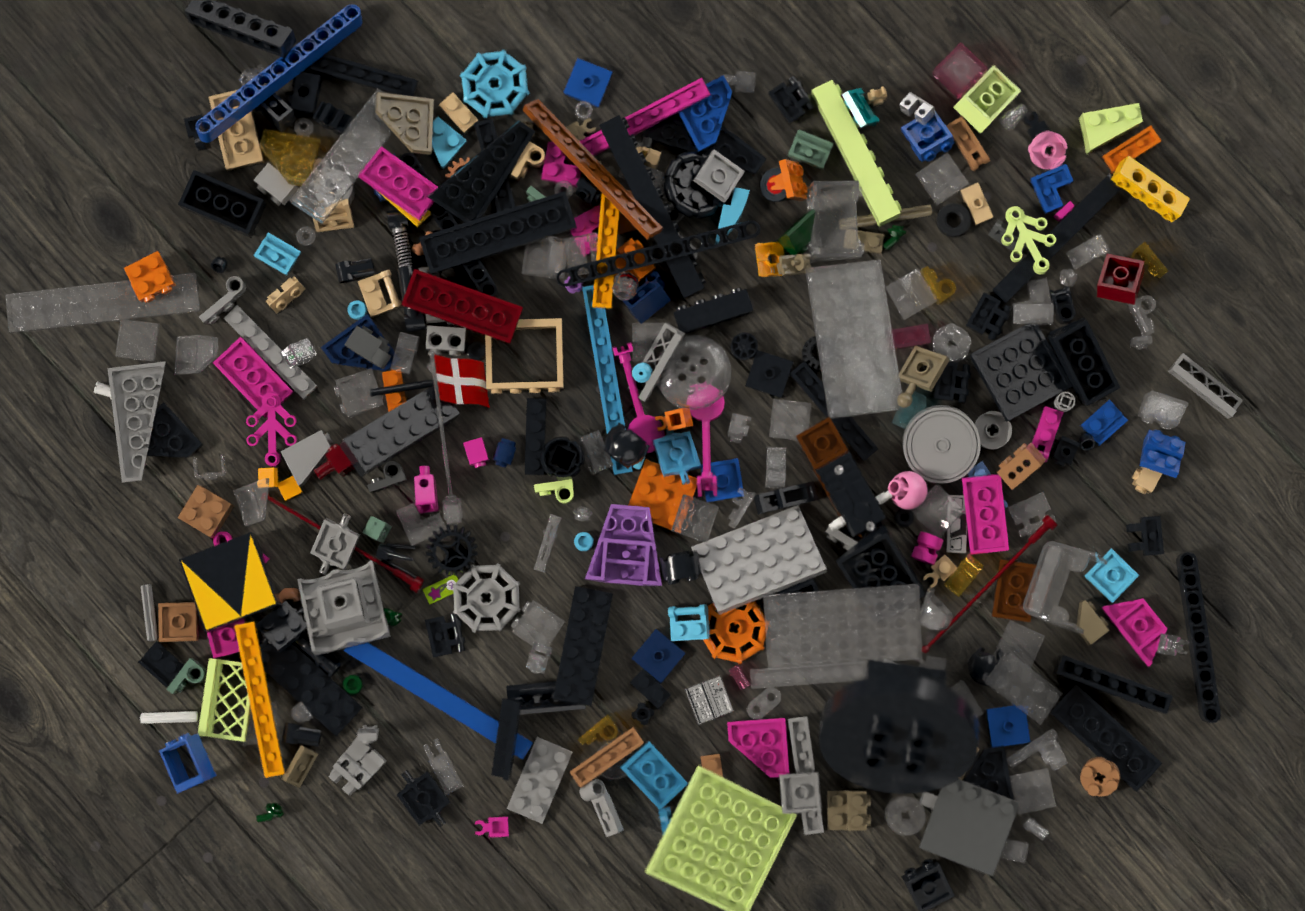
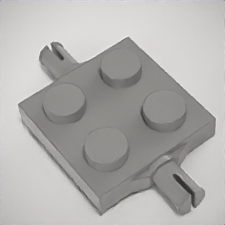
(335, 544)

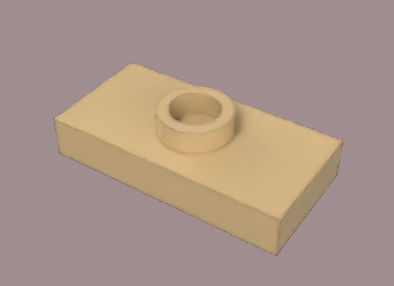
(976, 204)

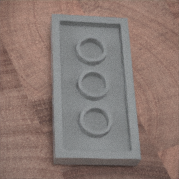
(539, 780)

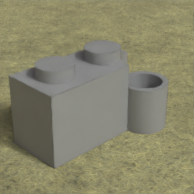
(272, 182)

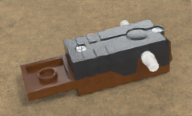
(842, 480)

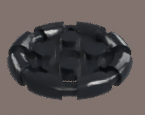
(685, 189)

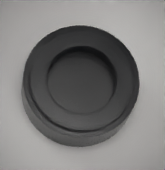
(476, 351)

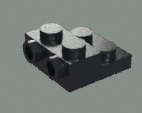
(927, 885)

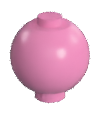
(908, 490)

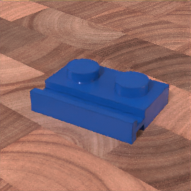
(1104, 422)

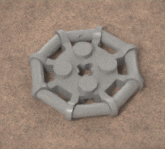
(497, 597)

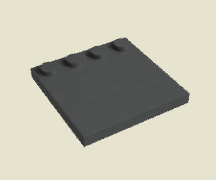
(969, 826)

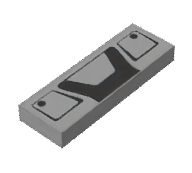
(958, 530)

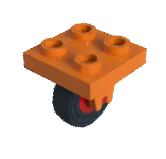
(784, 182)

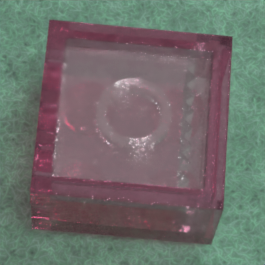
(959, 71)

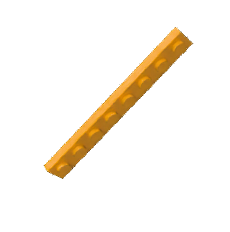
(259, 699)

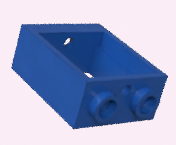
(176, 768)

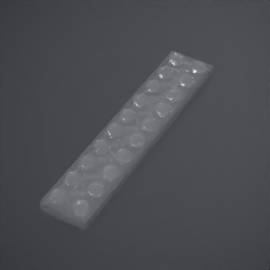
(96, 304)

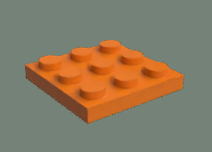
(660, 493)

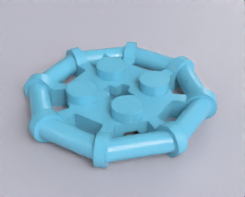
(497, 94)

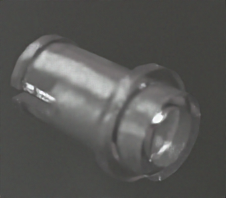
(1035, 828)

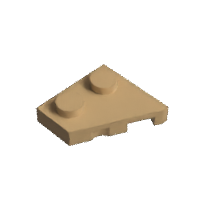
(339, 218)

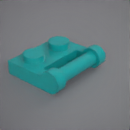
(861, 110)

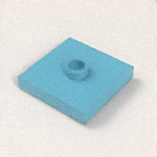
(1113, 577)

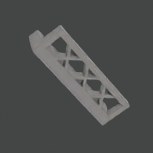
(669, 350)
(1203, 390)

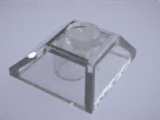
(194, 353)

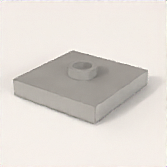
(718, 176)
(800, 792)

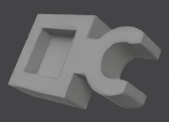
(368, 734)

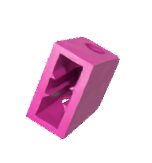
(425, 497)

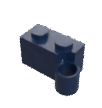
(649, 298)

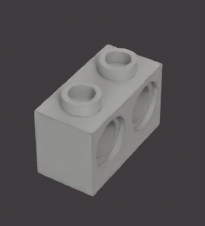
(447, 335)

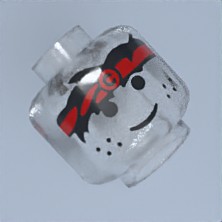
(625, 286)

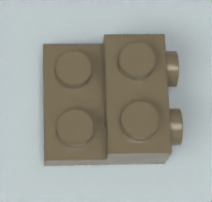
(848, 810)

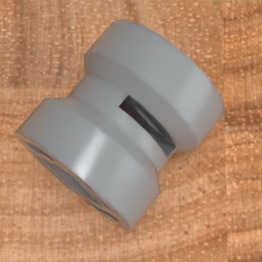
(1064, 404)

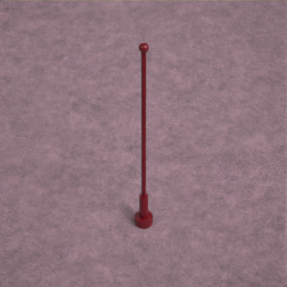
(1048, 523)
(415, 583)

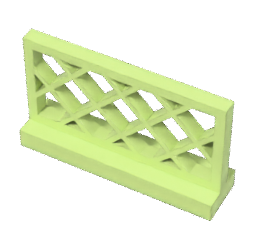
(210, 701)

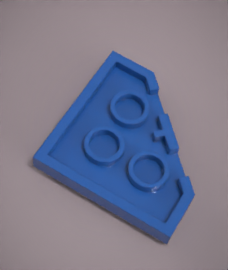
(706, 117)

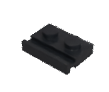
(161, 664)

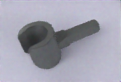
(646, 142)

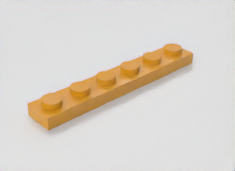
(605, 248)

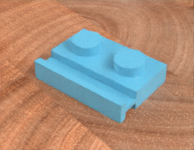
(277, 254)

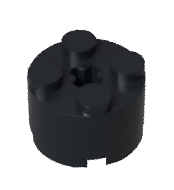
(680, 566)

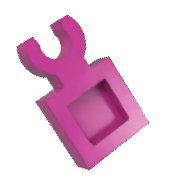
(496, 827)

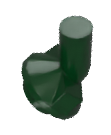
(896, 233)
(393, 618)
(273, 811)

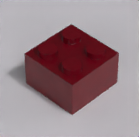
(1120, 279)

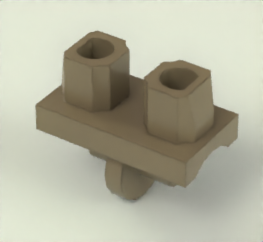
(793, 264)

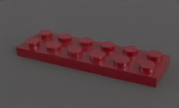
(462, 306)

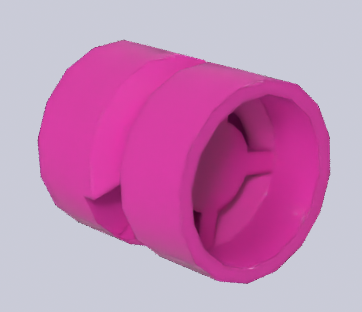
(927, 548)

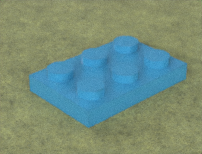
(654, 775)

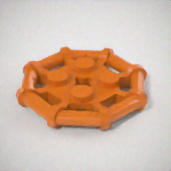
(739, 639)

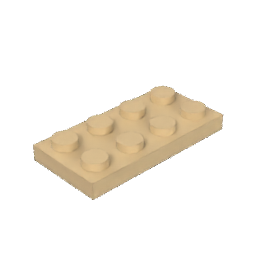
(239, 142)

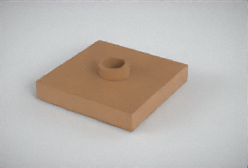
(178, 622)

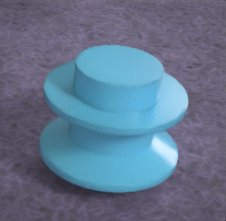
(642, 372)

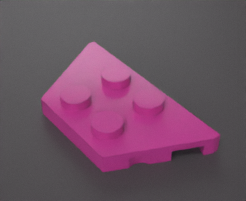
(1138, 626)

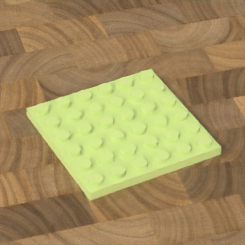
(720, 842)

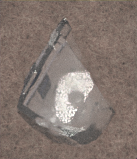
(934, 613)

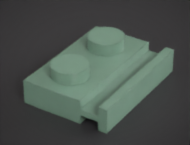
(810, 149)

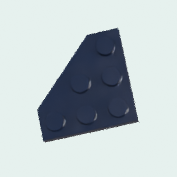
(341, 355)

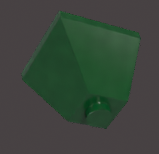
(799, 234)

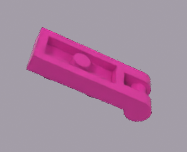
(1047, 430)

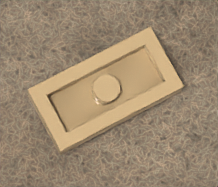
(458, 113)

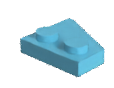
(445, 142)

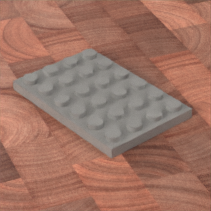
(759, 559)

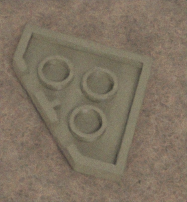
(408, 119)

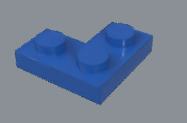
(1047, 185)

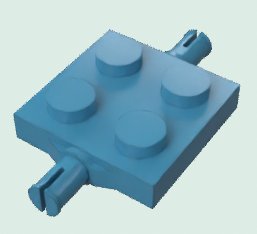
(677, 454)

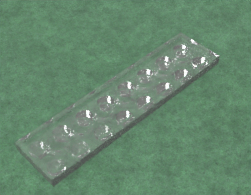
(343, 163)

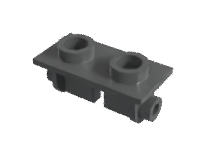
(999, 230)

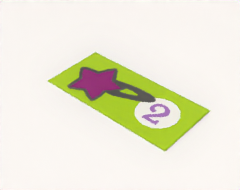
(440, 589)

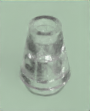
(1012, 117)

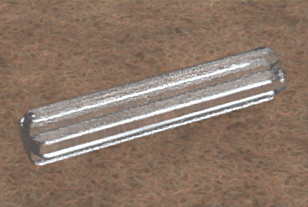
(1030, 749)

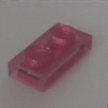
(911, 336)

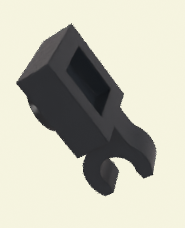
(191, 131)

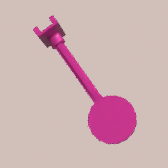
(643, 425)
(707, 481)

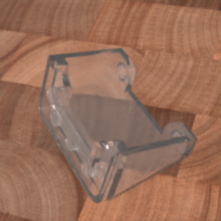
(835, 220)

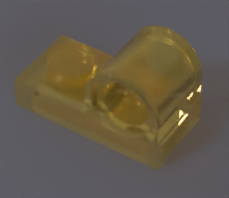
(1155, 265)
(930, 278)
(964, 575)
(590, 736)

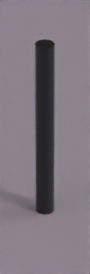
(401, 388)

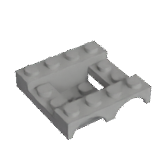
(345, 626)

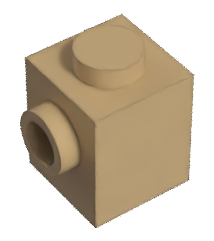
(1145, 480)

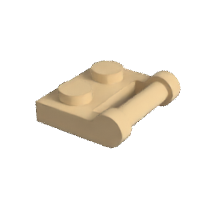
(373, 294)

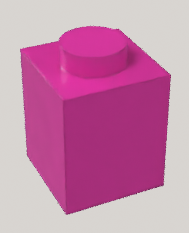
(476, 452)

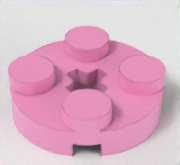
(1038, 147)

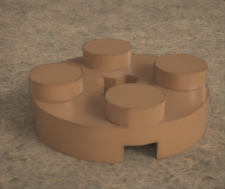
(1106, 768)

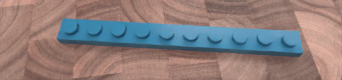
(605, 369)

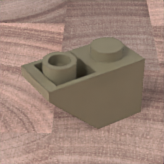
(1088, 620)

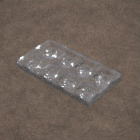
(1023, 687)

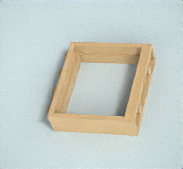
(533, 387)

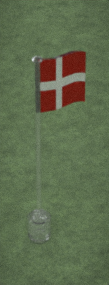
(457, 383)

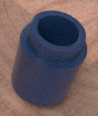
(504, 453)

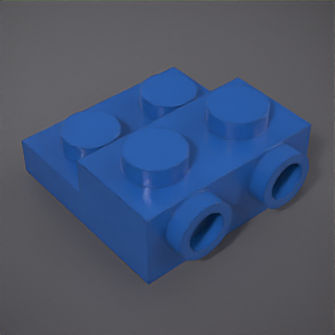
(928, 139)
(1162, 453)

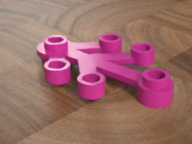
(271, 425)

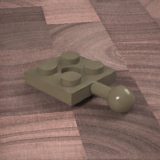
(927, 379)

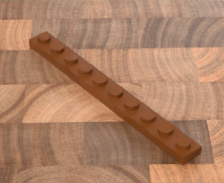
(592, 169)

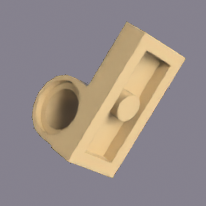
(520, 168)

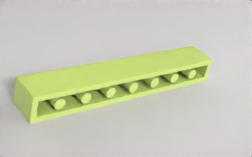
(855, 153)

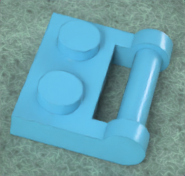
(689, 629)

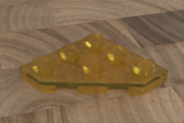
(291, 154)

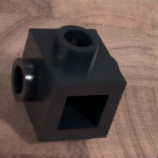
(587, 190)

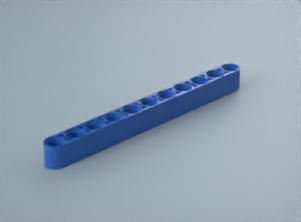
(276, 81)
(433, 693)

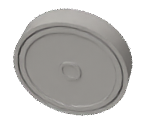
(941, 444)

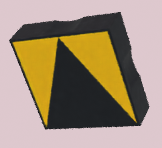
(229, 582)

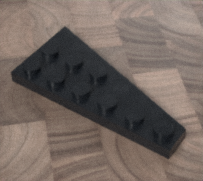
(674, 134)

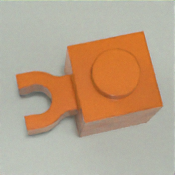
(676, 419)

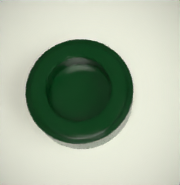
(353, 684)

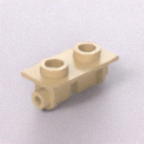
(292, 290)

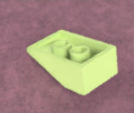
(987, 99)

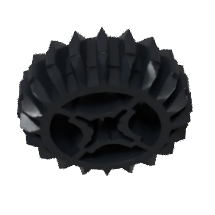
(466, 557)

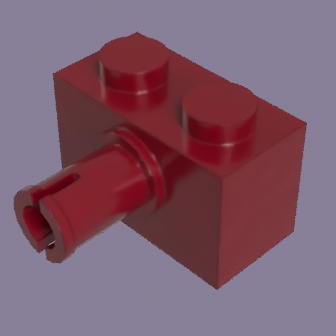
(336, 461)

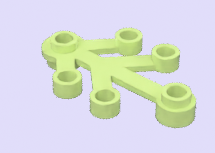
(1027, 236)

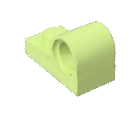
(545, 489)

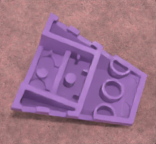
(626, 549)

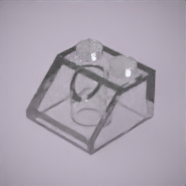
(545, 258)
(1162, 409)

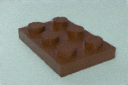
(1012, 590)

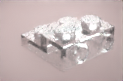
(356, 393)
(537, 624)

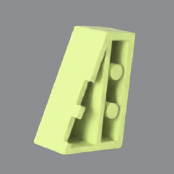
(1107, 124)

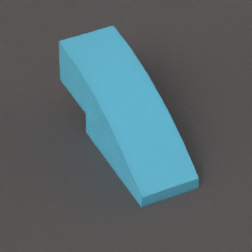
(731, 214)

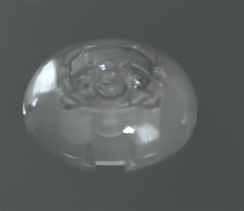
(689, 392)

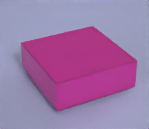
(1064, 211)

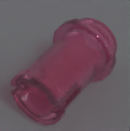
(739, 677)

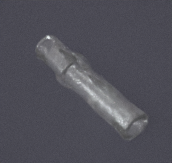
(553, 521)

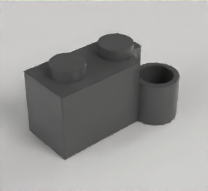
(369, 347)

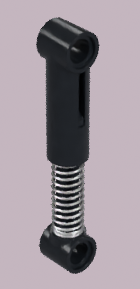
(398, 224)

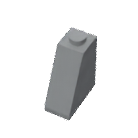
(307, 455)

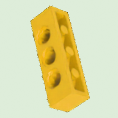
(1159, 189)

